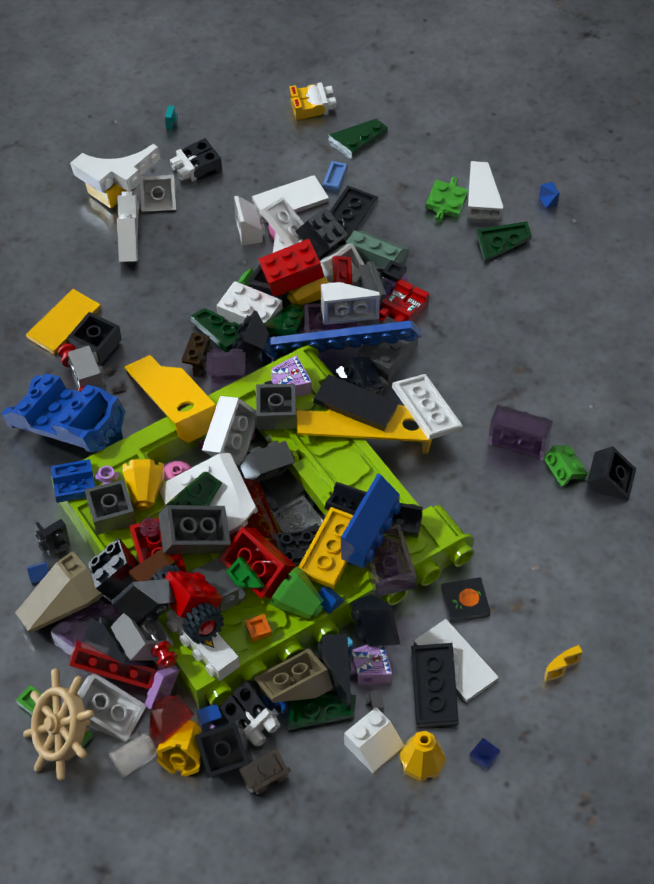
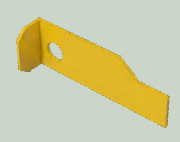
(171, 389)
(338, 425)

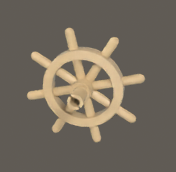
(58, 724)

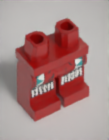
(404, 302)

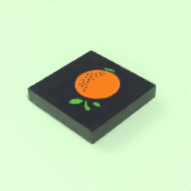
(465, 599)

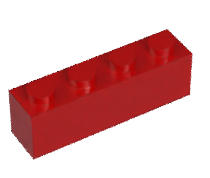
(95, 661)

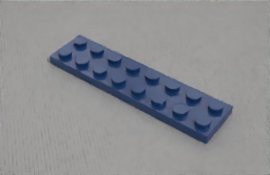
(346, 337)

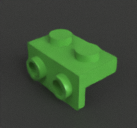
(565, 464)

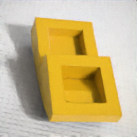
(558, 666)

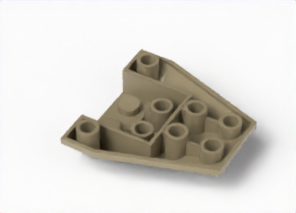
(59, 594)

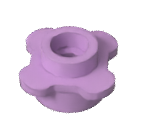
(106, 471)

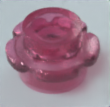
(149, 523)

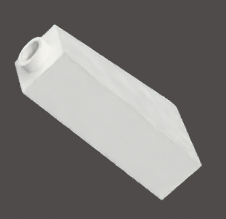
(483, 196)

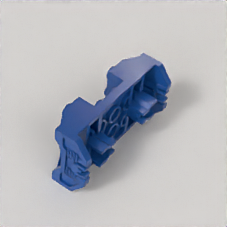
(67, 413)

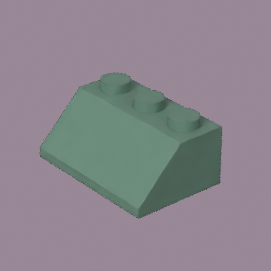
(376, 249)

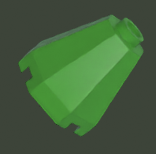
(298, 595)

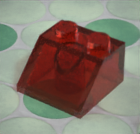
(168, 717)

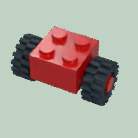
(195, 602)

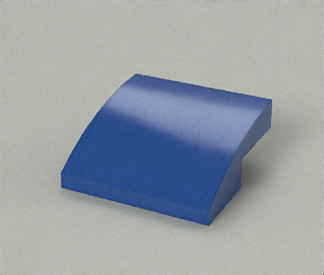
(72, 479)

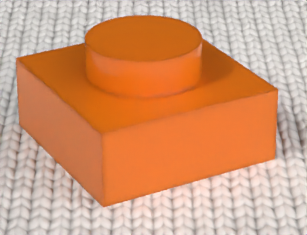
(258, 628)

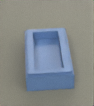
(335, 176)

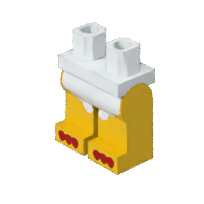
(312, 100)

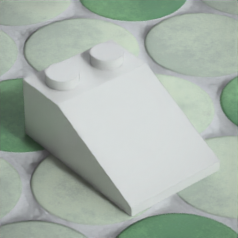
(348, 303)
(113, 708)

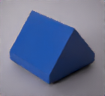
(37, 572)
(331, 599)

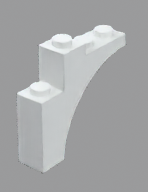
(122, 171)
(128, 226)

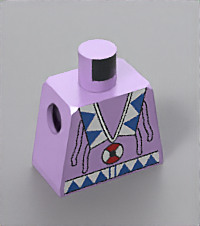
(291, 372)
(370, 665)

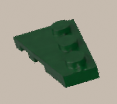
(198, 492)

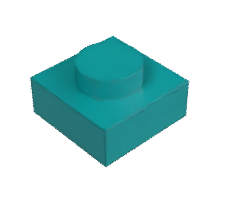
(170, 117)

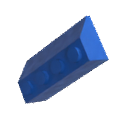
(370, 522)

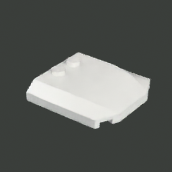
(231, 494)

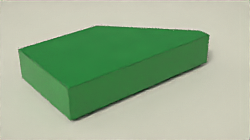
(244, 575)

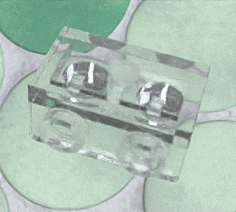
(133, 754)

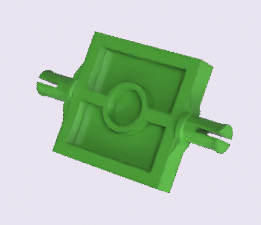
(446, 199)

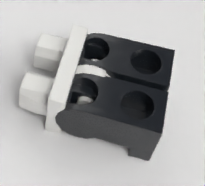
(196, 160)
(252, 710)

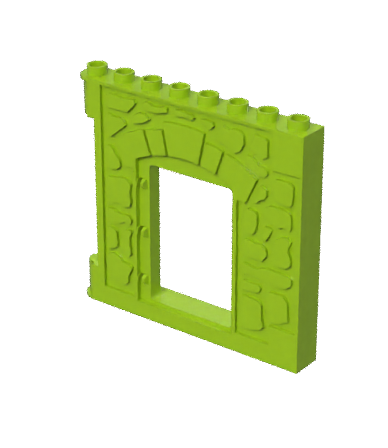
(322, 465)

